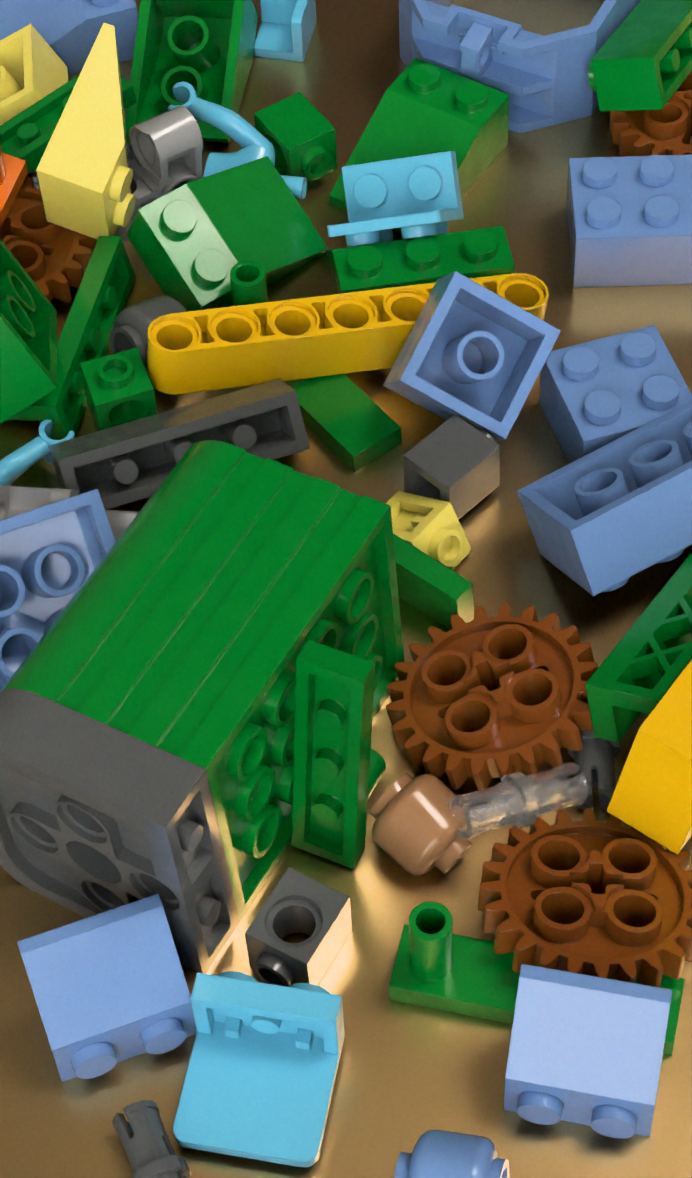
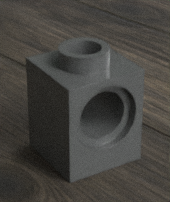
(302, 907)

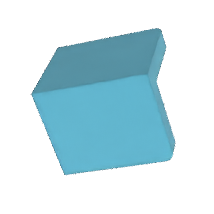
(285, 29)

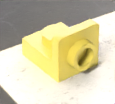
(430, 527)

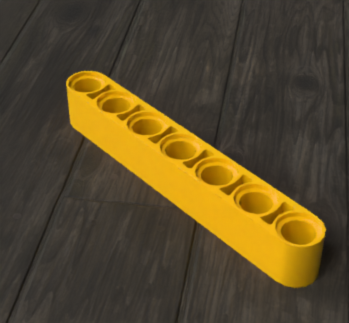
(301, 335)

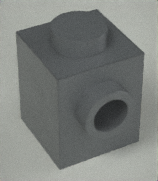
(454, 465)

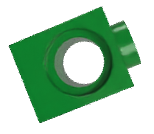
(300, 136)
(117, 389)

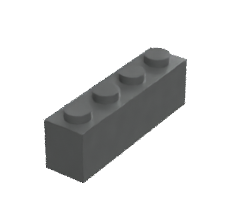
(138, 455)

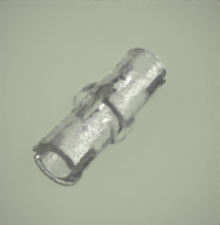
(518, 800)

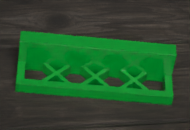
(644, 660)

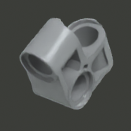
(163, 157)

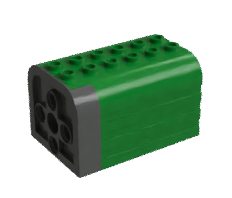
(162, 698)

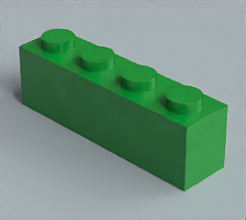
(644, 57)

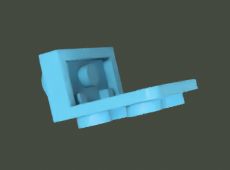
(260, 1069)

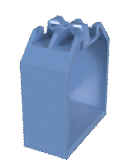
(539, 72)

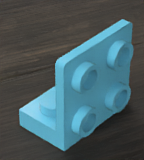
(400, 193)

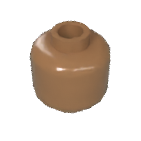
(417, 825)

